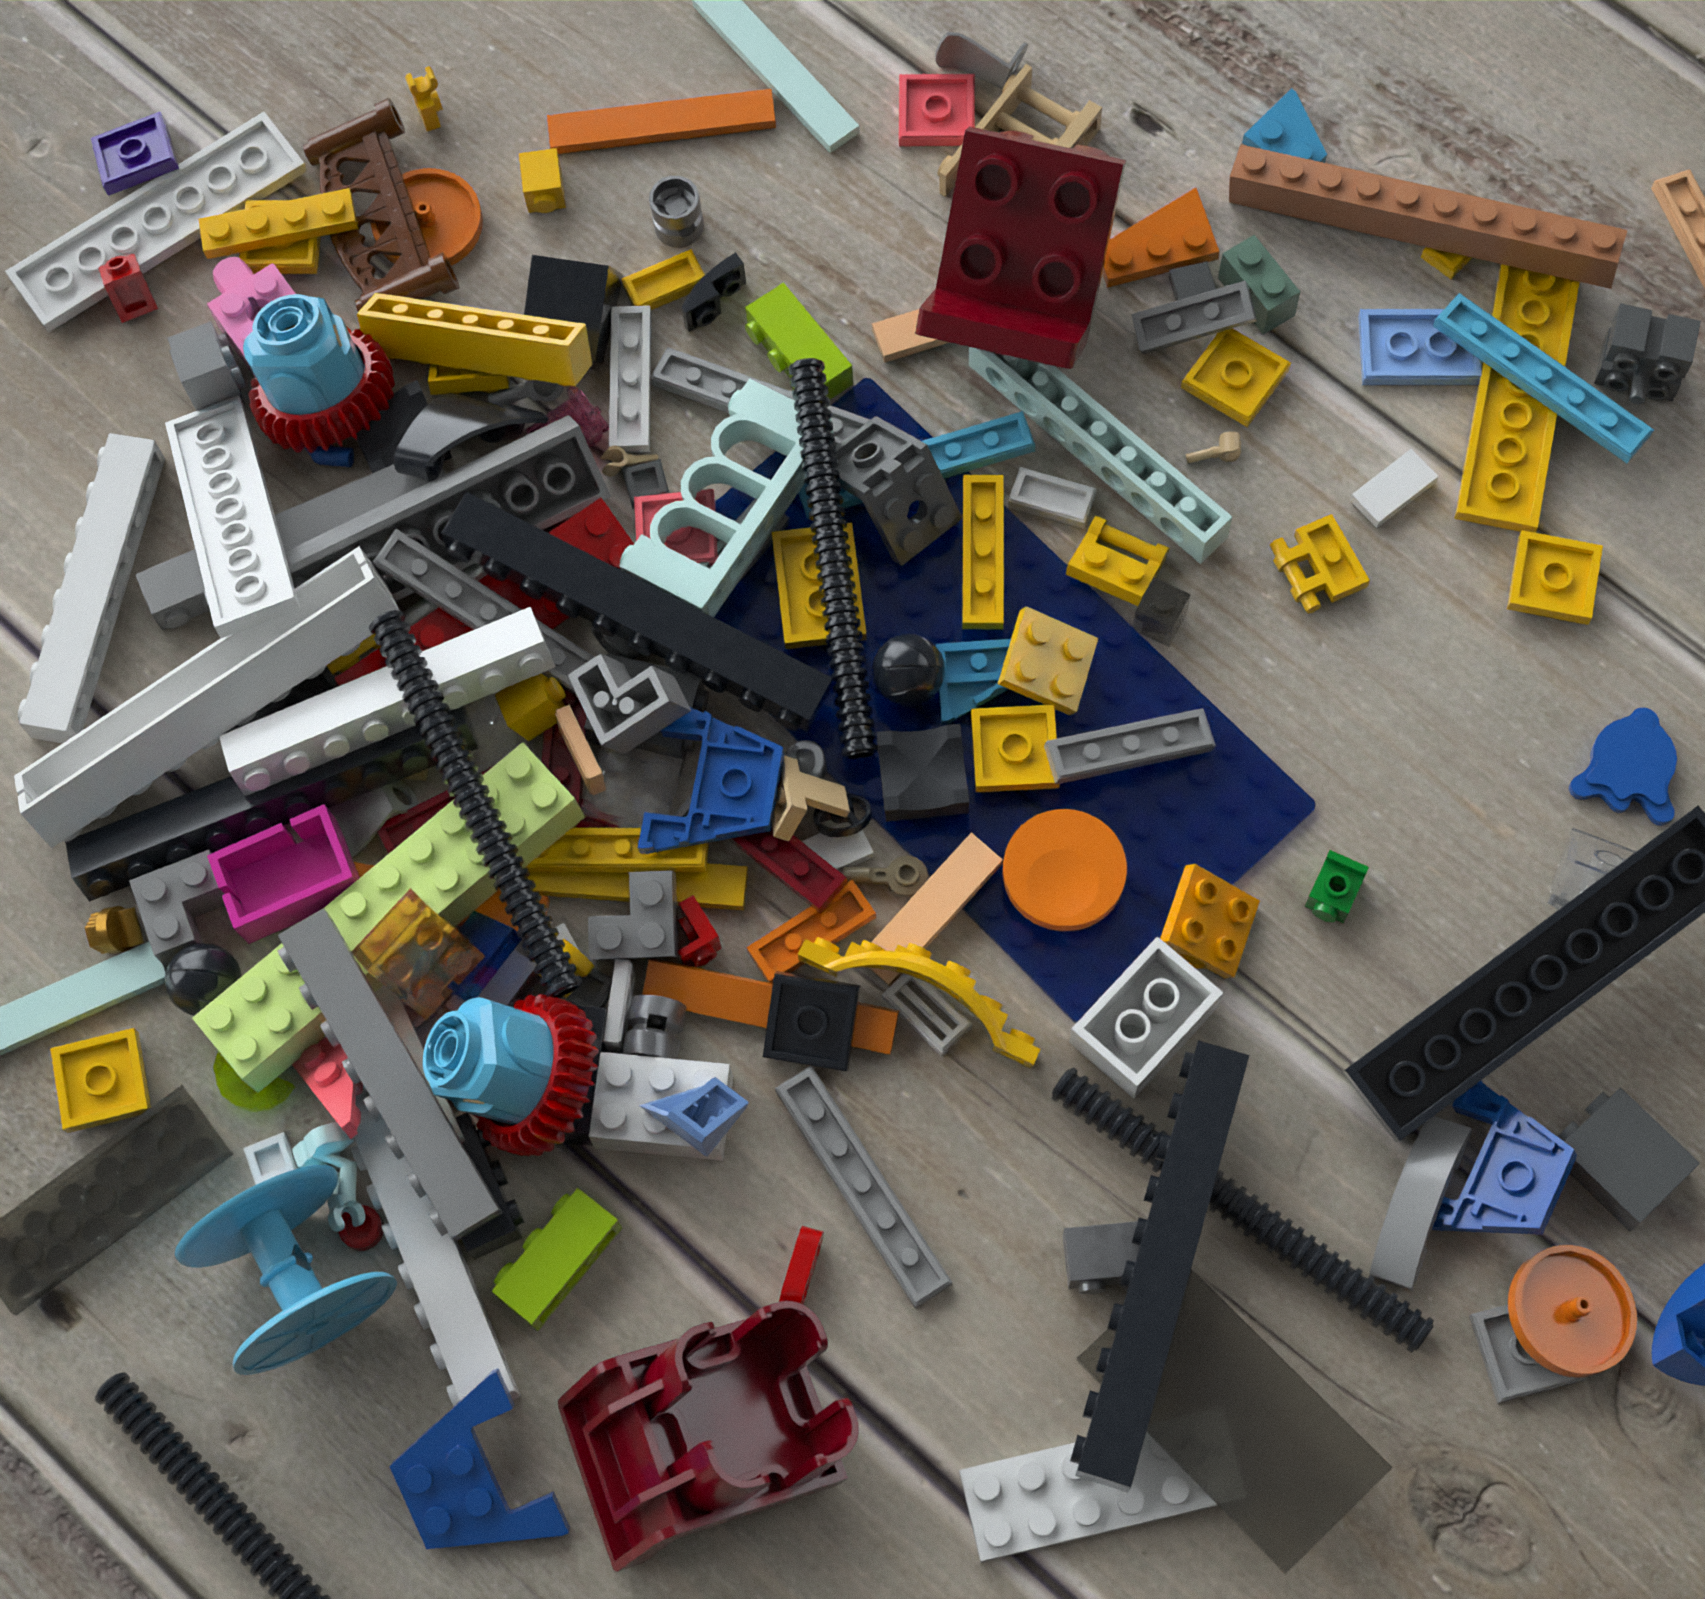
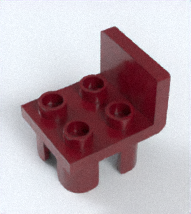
(1023, 247)
(705, 1430)

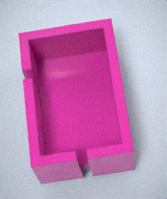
(281, 878)

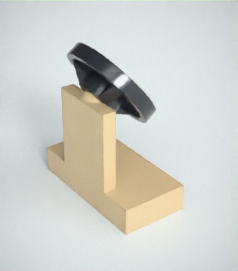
(828, 798)

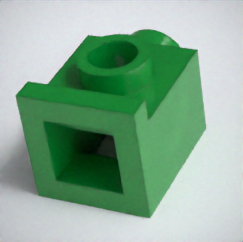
(1344, 873)

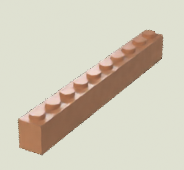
(1427, 216)

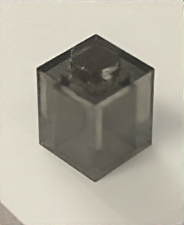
(1161, 612)

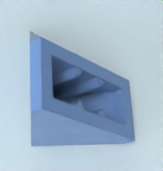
(699, 1114)

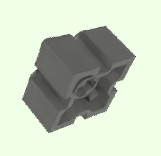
(1646, 353)

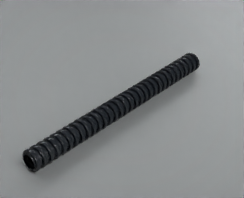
(833, 559)
(474, 803)
(1252, 1216)
(205, 1490)

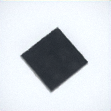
(811, 1021)

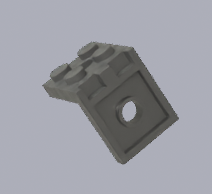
(888, 475)

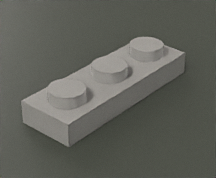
(1194, 317)

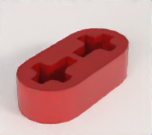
(802, 1265)

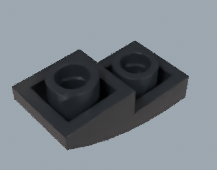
(703, 301)

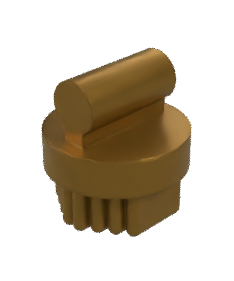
(114, 930)

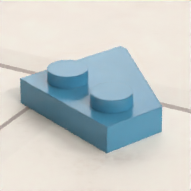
(1286, 131)
(970, 676)

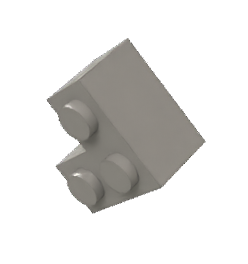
(206, 365)
(624, 708)
(172, 900)
(649, 928)

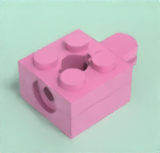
(243, 298)

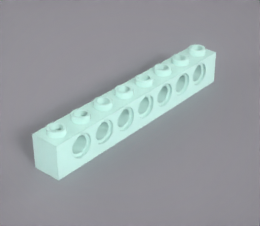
(1108, 450)

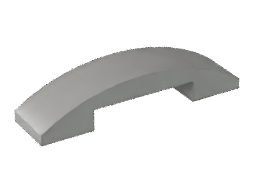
(1417, 1201)

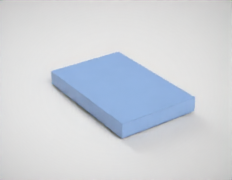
(1408, 350)

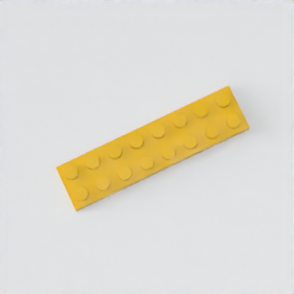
(1509, 427)

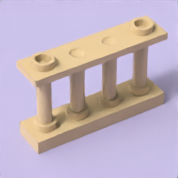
(1079, 128)

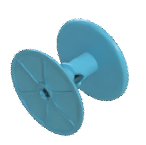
(261, 1224)

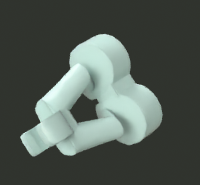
(323, 1147)

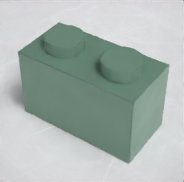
(1270, 288)

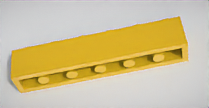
(478, 339)

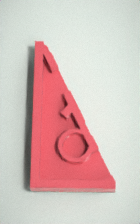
(327, 1078)

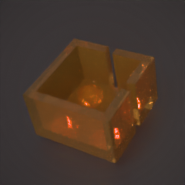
(417, 954)

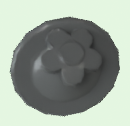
(810, 757)

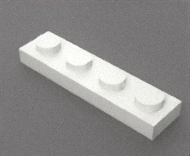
(630, 378)

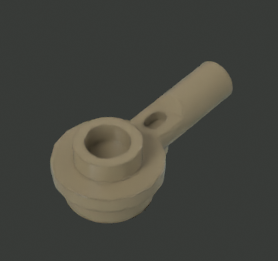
(902, 876)

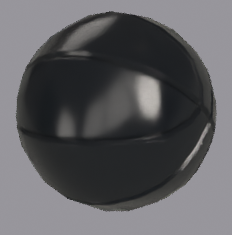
(908, 670)
(199, 976)

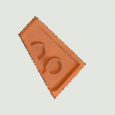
(1161, 242)

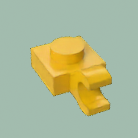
(426, 97)

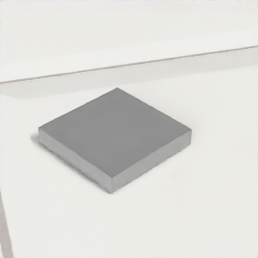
(1508, 1365)

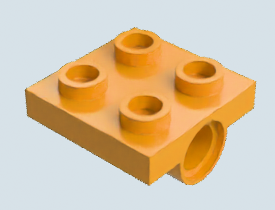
(1209, 921)

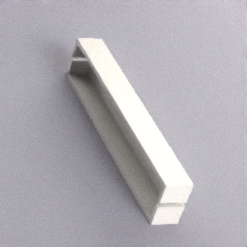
(201, 701)

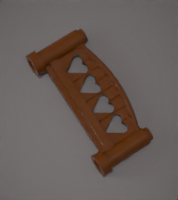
(368, 141)

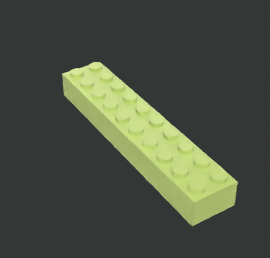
(263, 1017)

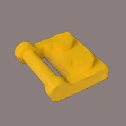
(1112, 570)

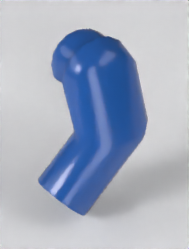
(334, 456)

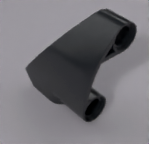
(451, 421)

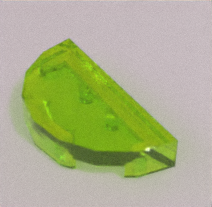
(242, 1095)

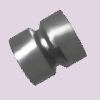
(676, 211)
(654, 1013)

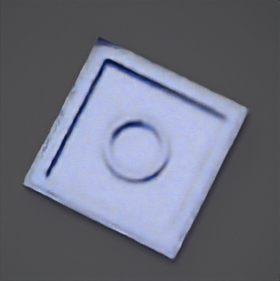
(495, 942)

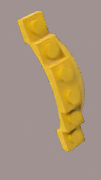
(917, 963)

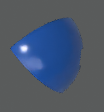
(1680, 1332)

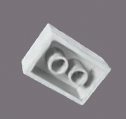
(1145, 1017)
(634, 1080)

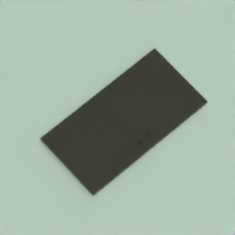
(1253, 1430)

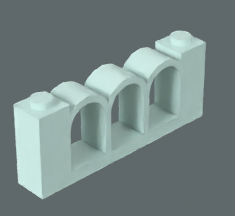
(754, 415)

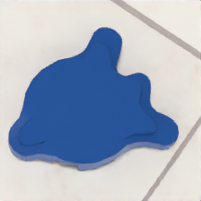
(1630, 764)

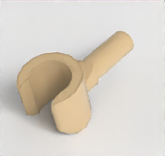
(1228, 449)
(621, 458)

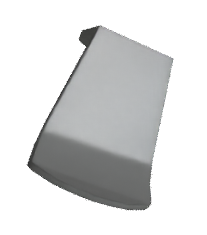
(965, 54)
(367, 813)

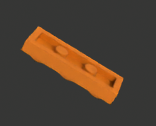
(839, 919)

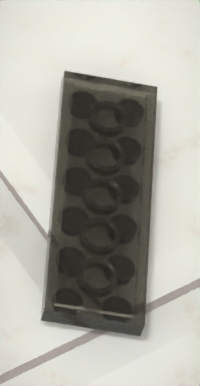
(105, 1196)

